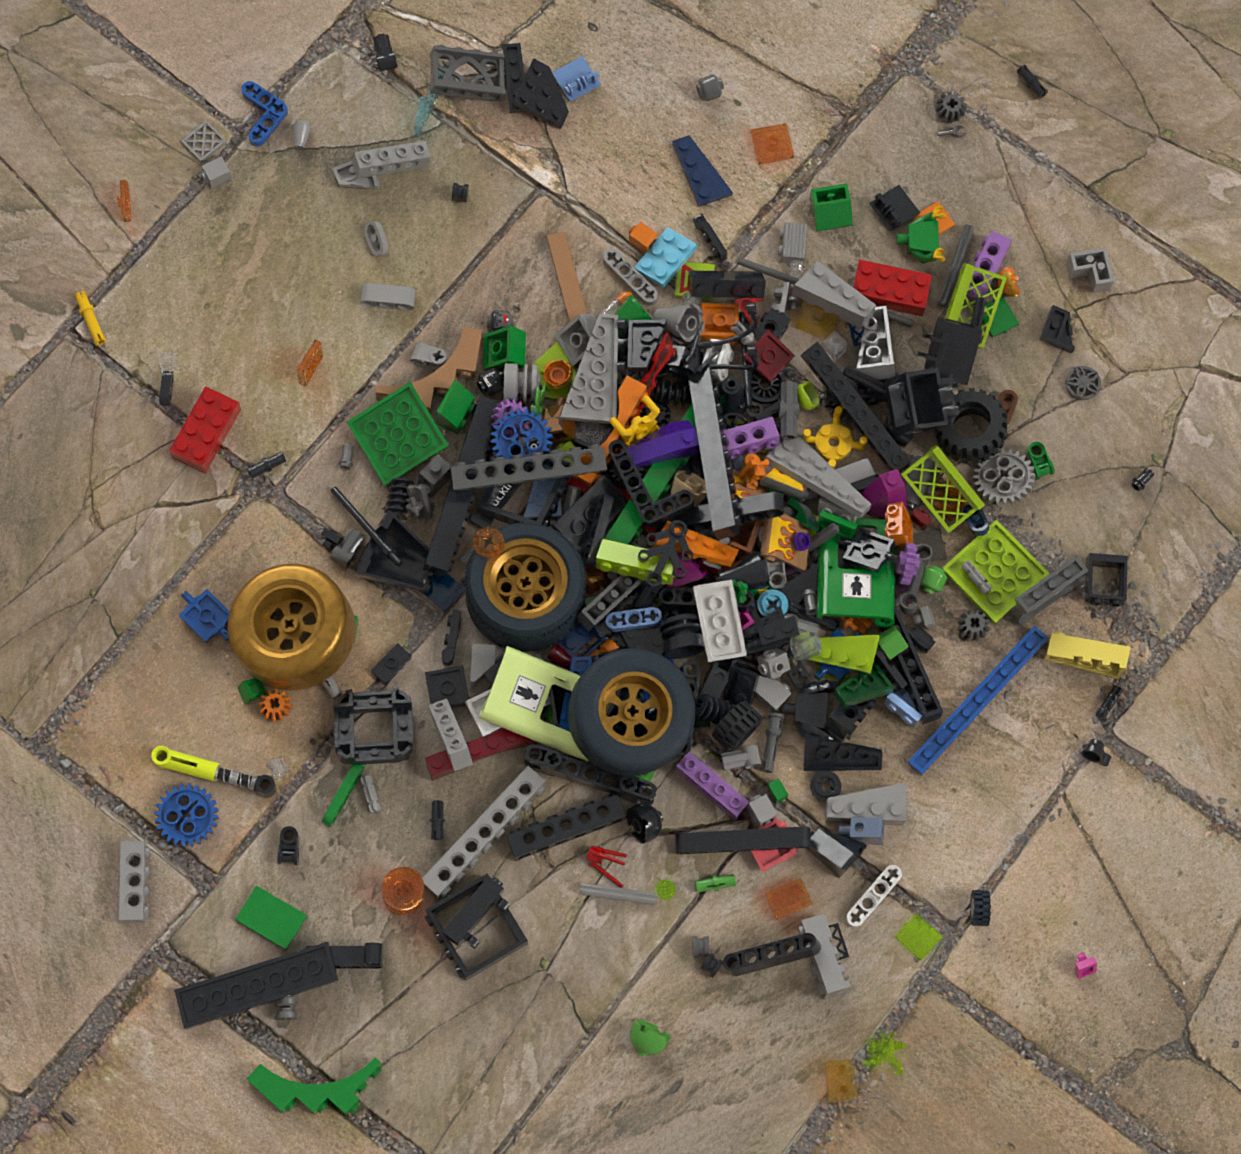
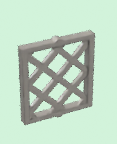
(214, 132)

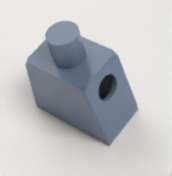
(872, 830)

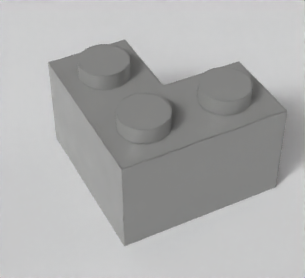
(1093, 264)

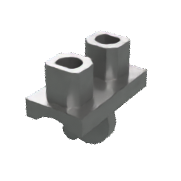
(787, 301)
(419, 503)

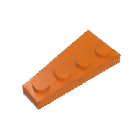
(704, 547)

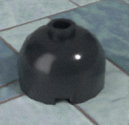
(645, 821)

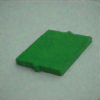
(1003, 318)

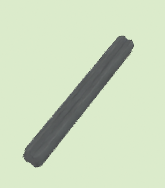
(955, 265)

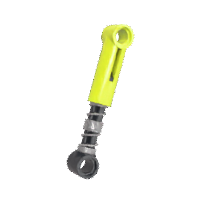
(211, 771)

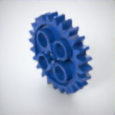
(538, 433)
(170, 806)

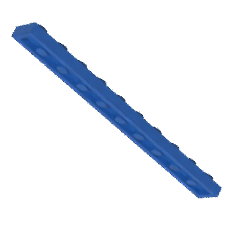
(977, 700)

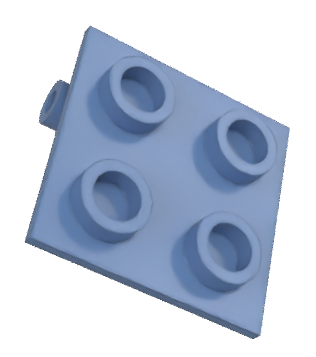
(576, 78)

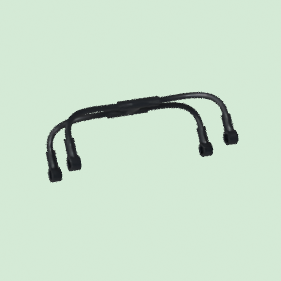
(752, 350)

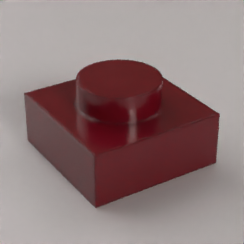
(921, 519)

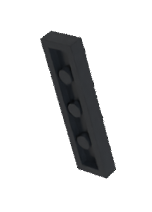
(513, 71)

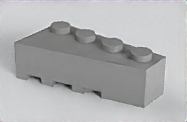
(834, 295)
(876, 347)
(881, 802)
(824, 964)

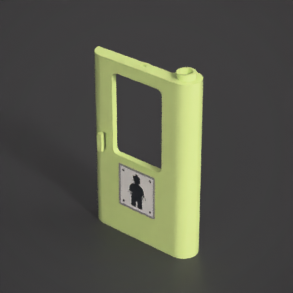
(520, 698)

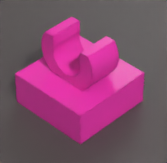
(1085, 966)

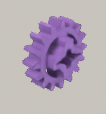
(510, 405)
(908, 563)

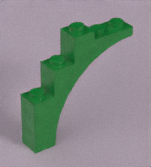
(341, 1093)

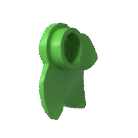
(539, 401)

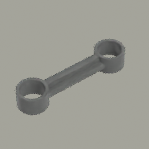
(913, 588)

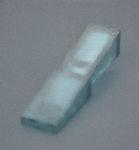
(425, 107)

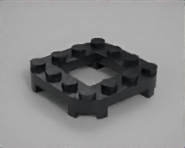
(370, 702)

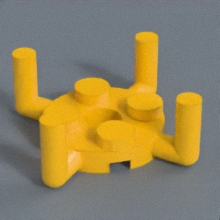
(640, 426)
(837, 432)

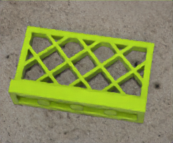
(960, 292)
(955, 477)

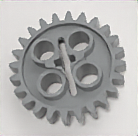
(1017, 487)

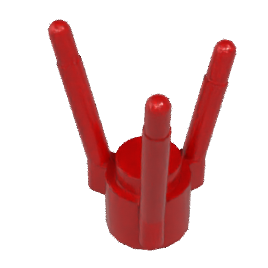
(743, 305)
(598, 854)

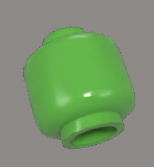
(933, 579)

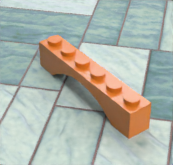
(629, 397)

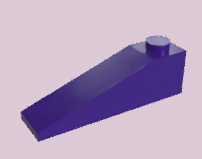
(665, 444)

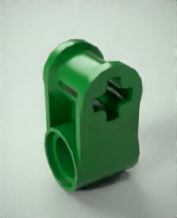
(1041, 462)

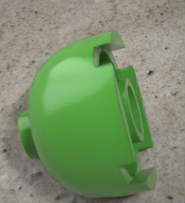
(648, 1038)

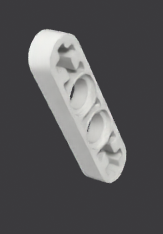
(872, 895)

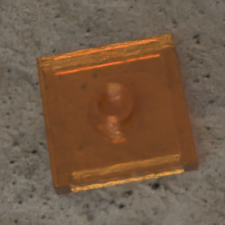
(772, 143)
(310, 363)

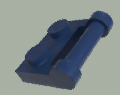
(578, 639)

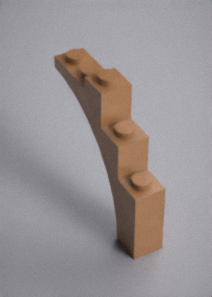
(461, 363)

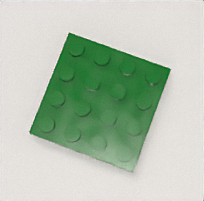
(398, 433)

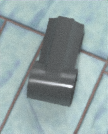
(345, 552)

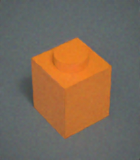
(642, 237)

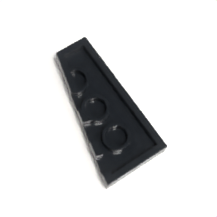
(835, 755)

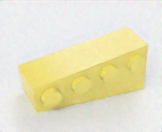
(1087, 654)

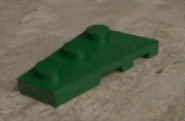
(864, 687)

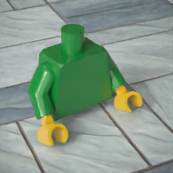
(923, 238)

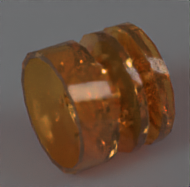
(402, 879)

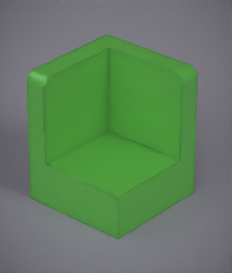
(892, 642)

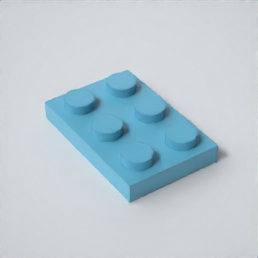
(665, 257)

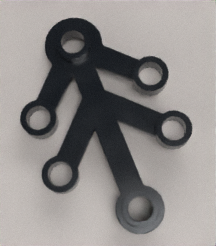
(667, 550)

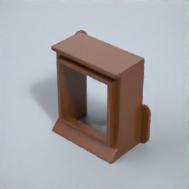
(739, 541)

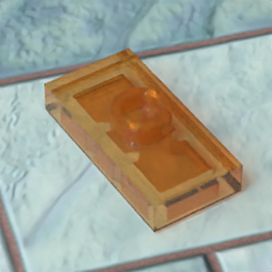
(124, 200)

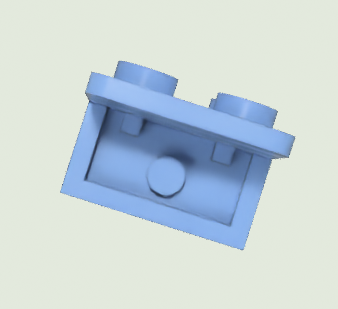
(903, 707)

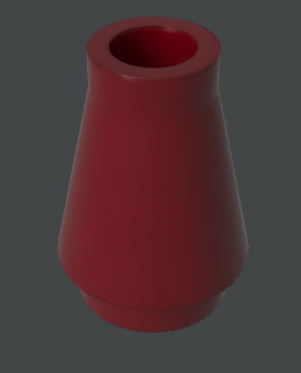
(559, 657)

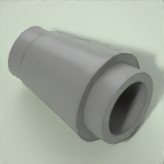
(300, 133)

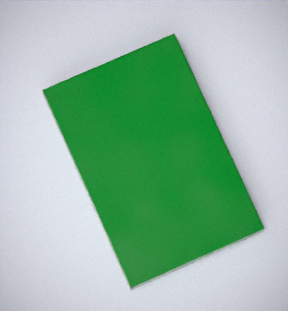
(271, 917)

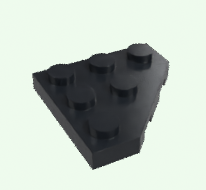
(541, 95)

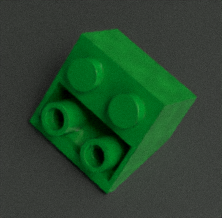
(831, 207)

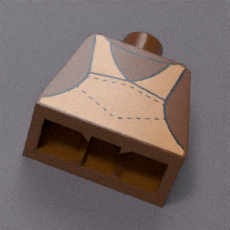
(560, 429)

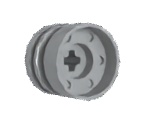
(520, 383)

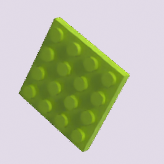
(1003, 565)

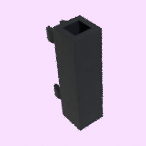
(474, 910)

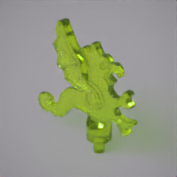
(887, 1049)

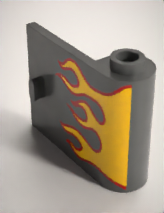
(784, 484)

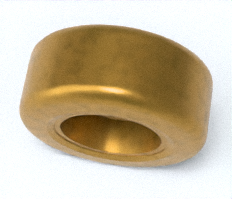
(276, 591)

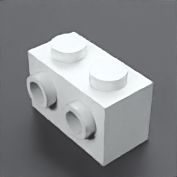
(724, 356)

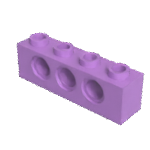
(999, 245)
(765, 428)
(712, 786)

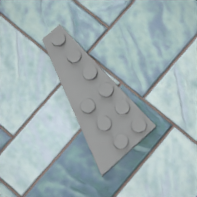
(807, 467)

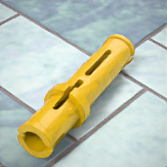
(89, 316)

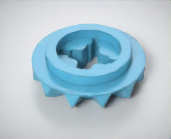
(772, 595)

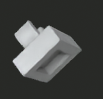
(925, 618)

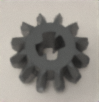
(944, 104)
(976, 632)

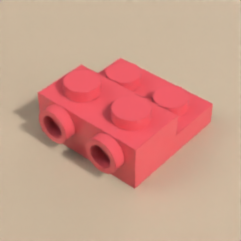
(768, 858)

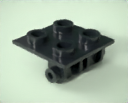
(894, 207)

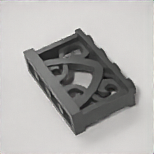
(478, 61)
(1048, 590)

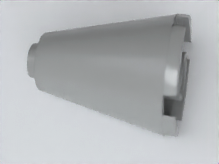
(681, 320)

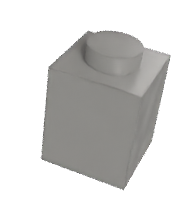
(216, 172)

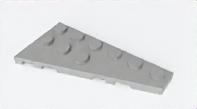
(595, 383)

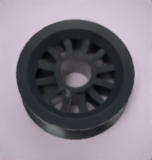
(773, 388)

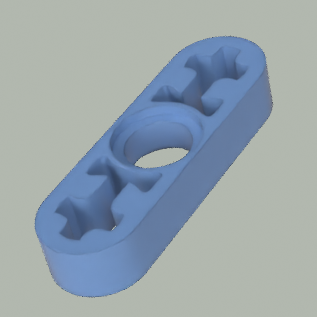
(621, 627)

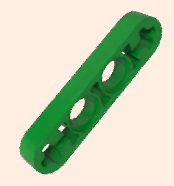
(342, 795)

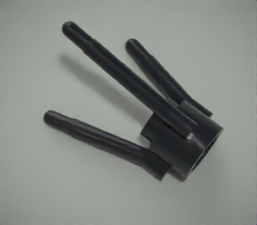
(691, 363)

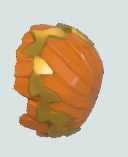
(1010, 287)
(557, 374)

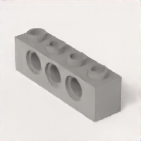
(391, 159)
(450, 734)
(128, 851)

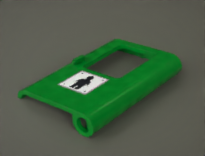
(855, 591)

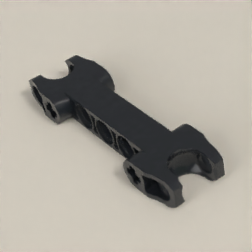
(545, 766)

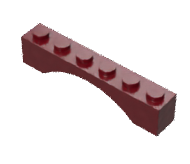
(480, 748)

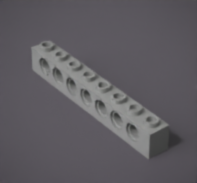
(528, 779)

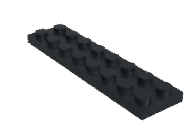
(256, 985)

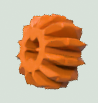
(266, 705)

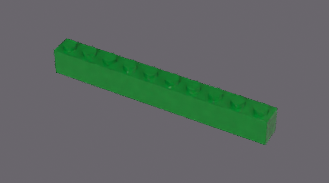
(657, 482)

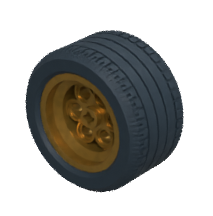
(532, 624)

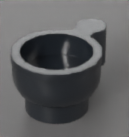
(1095, 752)

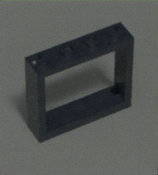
(489, 496)
(451, 952)

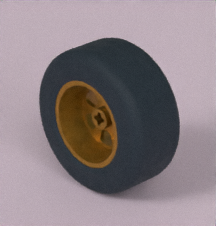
(668, 695)

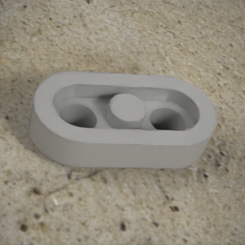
(376, 238)

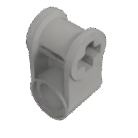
(426, 356)
(777, 568)

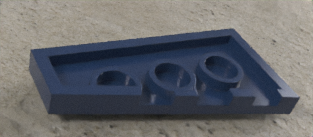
(701, 175)

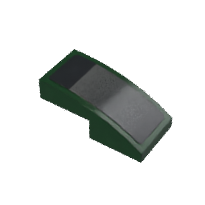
(804, 515)

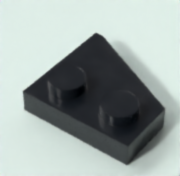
(1058, 330)

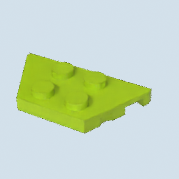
(554, 353)

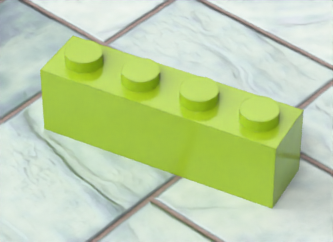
(624, 560)

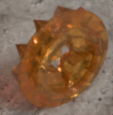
(490, 550)

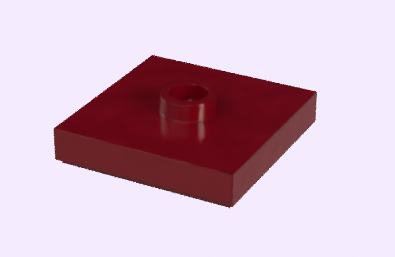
(772, 356)

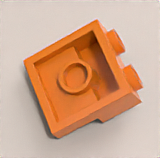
(718, 321)
(899, 524)

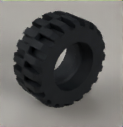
(984, 445)

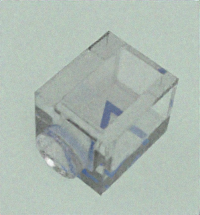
(805, 646)

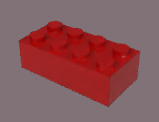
(893, 287)
(205, 429)

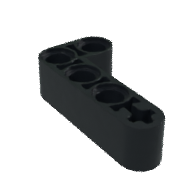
(358, 957)

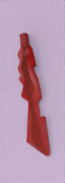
(660, 358)

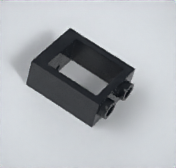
(1109, 561)

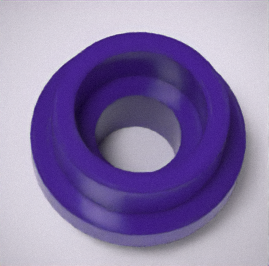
(801, 541)

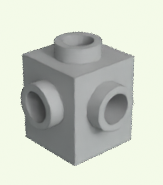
(773, 663)

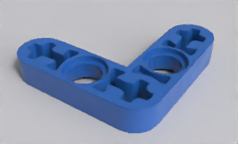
(270, 112)

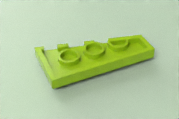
(848, 652)

